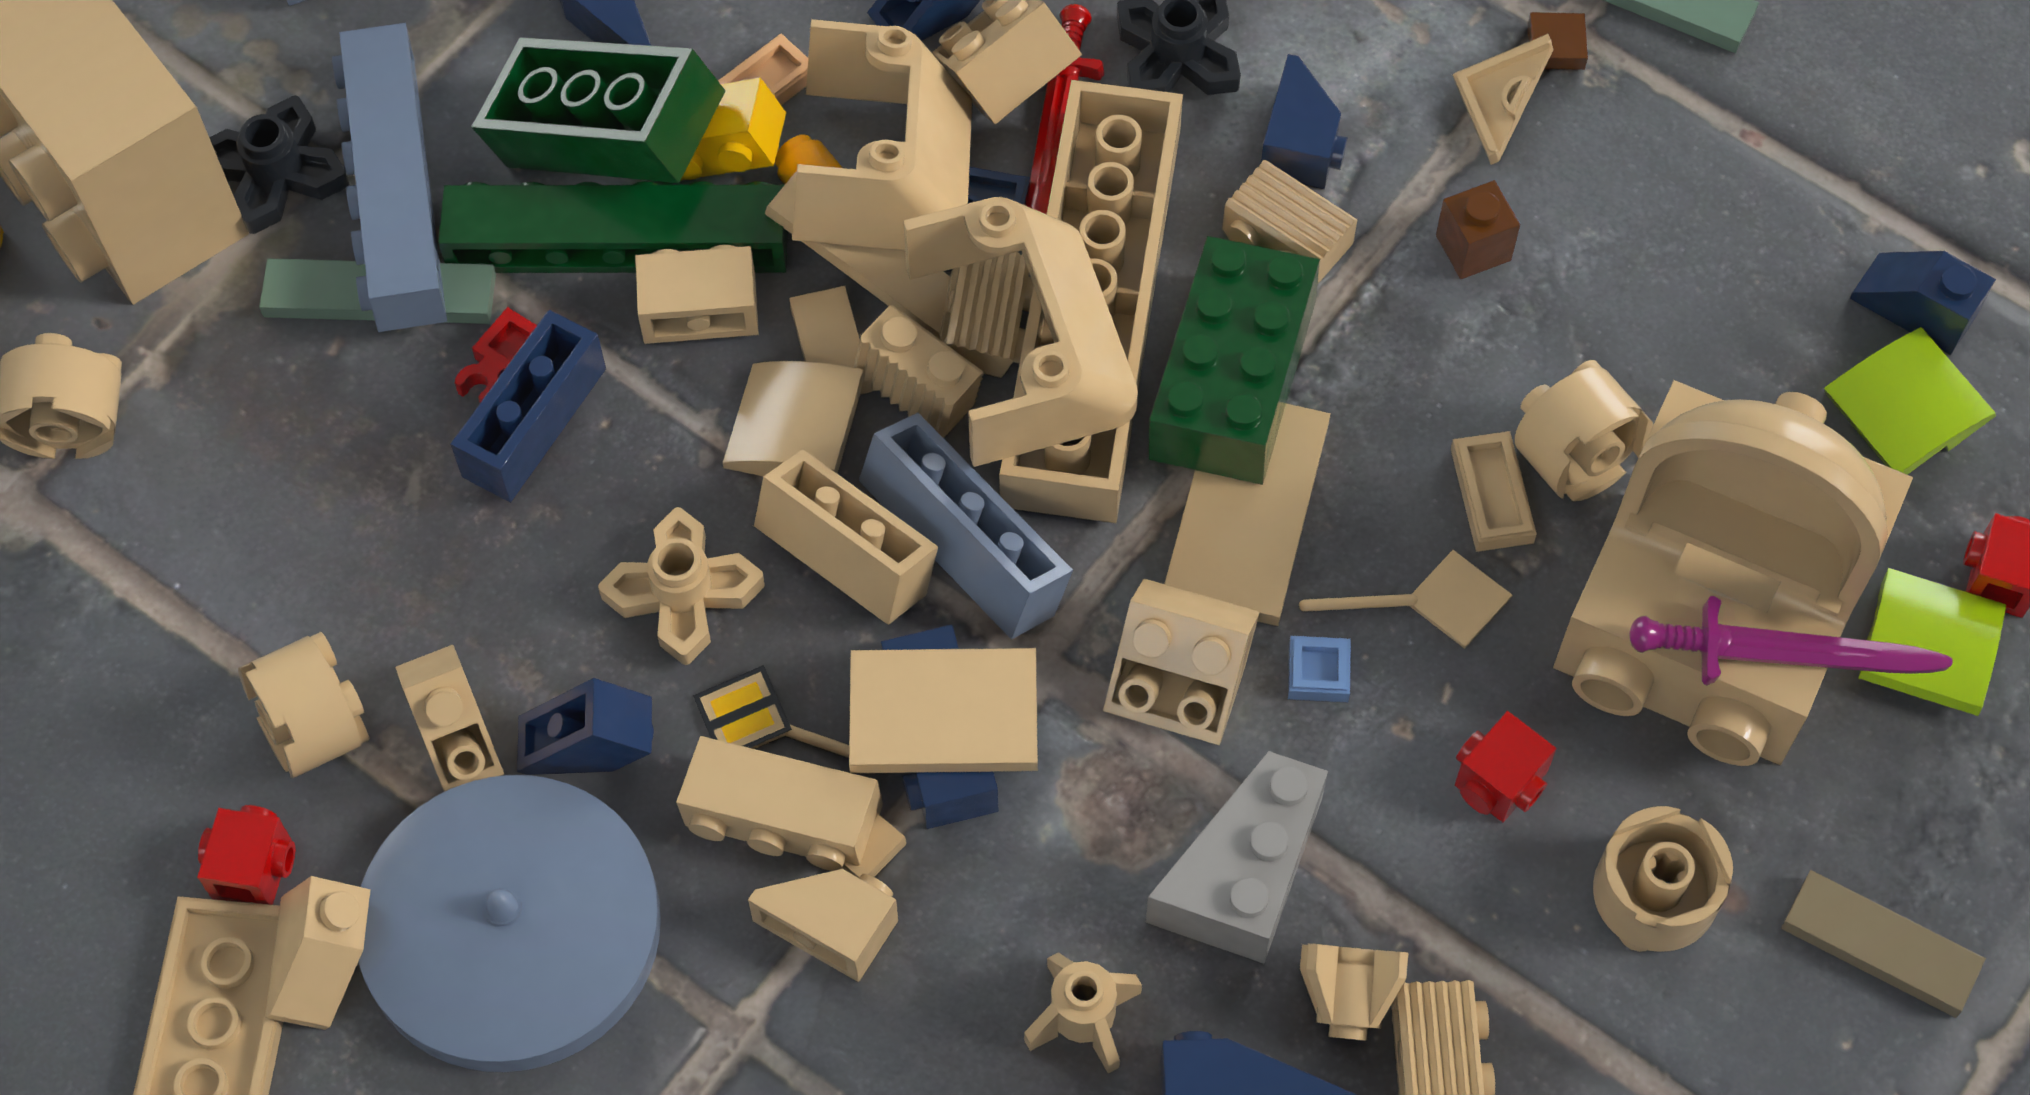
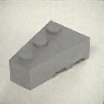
(1244, 861)

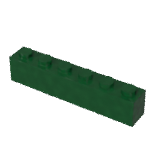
(604, 226)

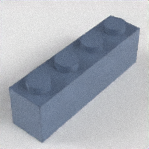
(976, 531)

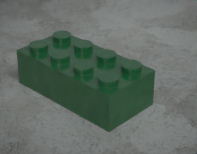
(599, 109)
(1233, 360)

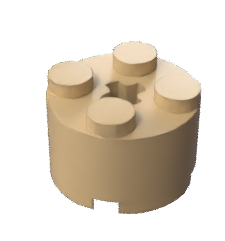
(58, 398)
(1581, 431)
(304, 705)
(1643, 906)

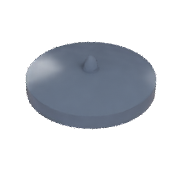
(509, 923)

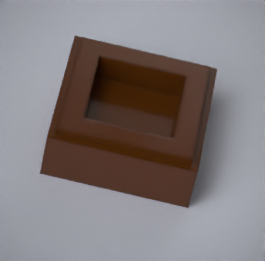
(1567, 38)

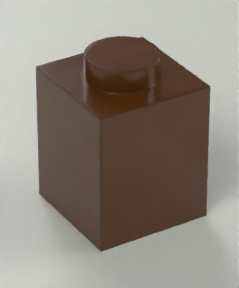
(1477, 229)

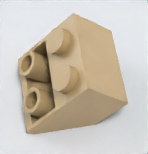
(1006, 54)
(1180, 661)

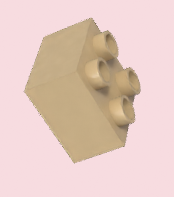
(108, 146)

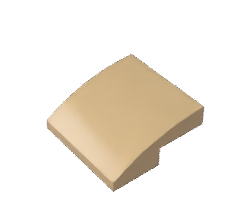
(793, 409)

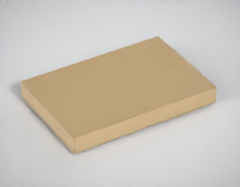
(943, 710)

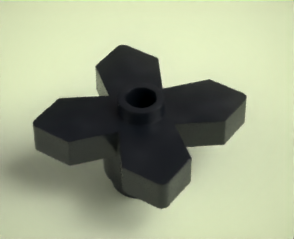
(1177, 42)
(274, 157)

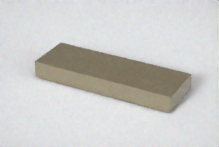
(1883, 944)

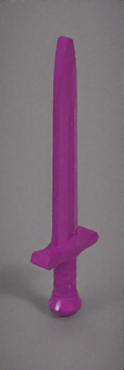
(1780, 647)

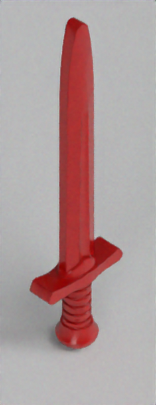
(1074, 21)

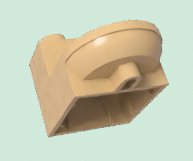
(1744, 510)

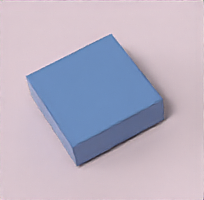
(1319, 669)

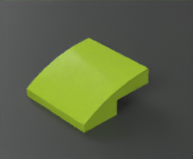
(1909, 402)
(1943, 621)

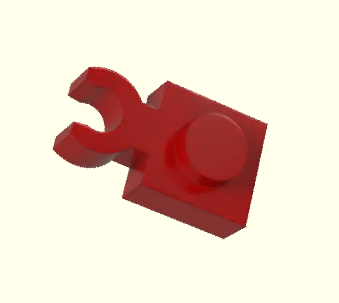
(494, 352)

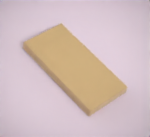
(1245, 535)
(212, 1003)

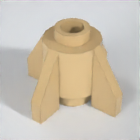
(1352, 986)
(1085, 1019)

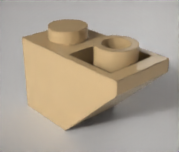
(449, 718)

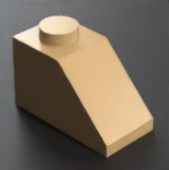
(830, 917)
(316, 950)

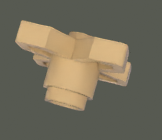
(681, 585)

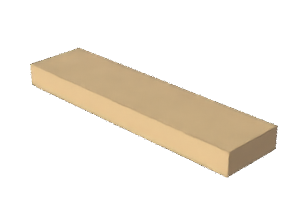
(875, 269)

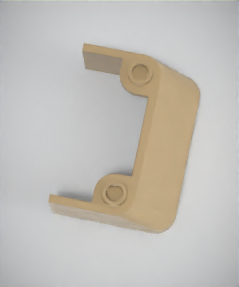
(890, 176)
(1069, 385)

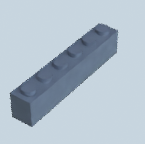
(391, 179)

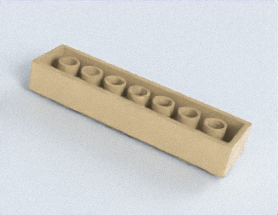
(1116, 192)

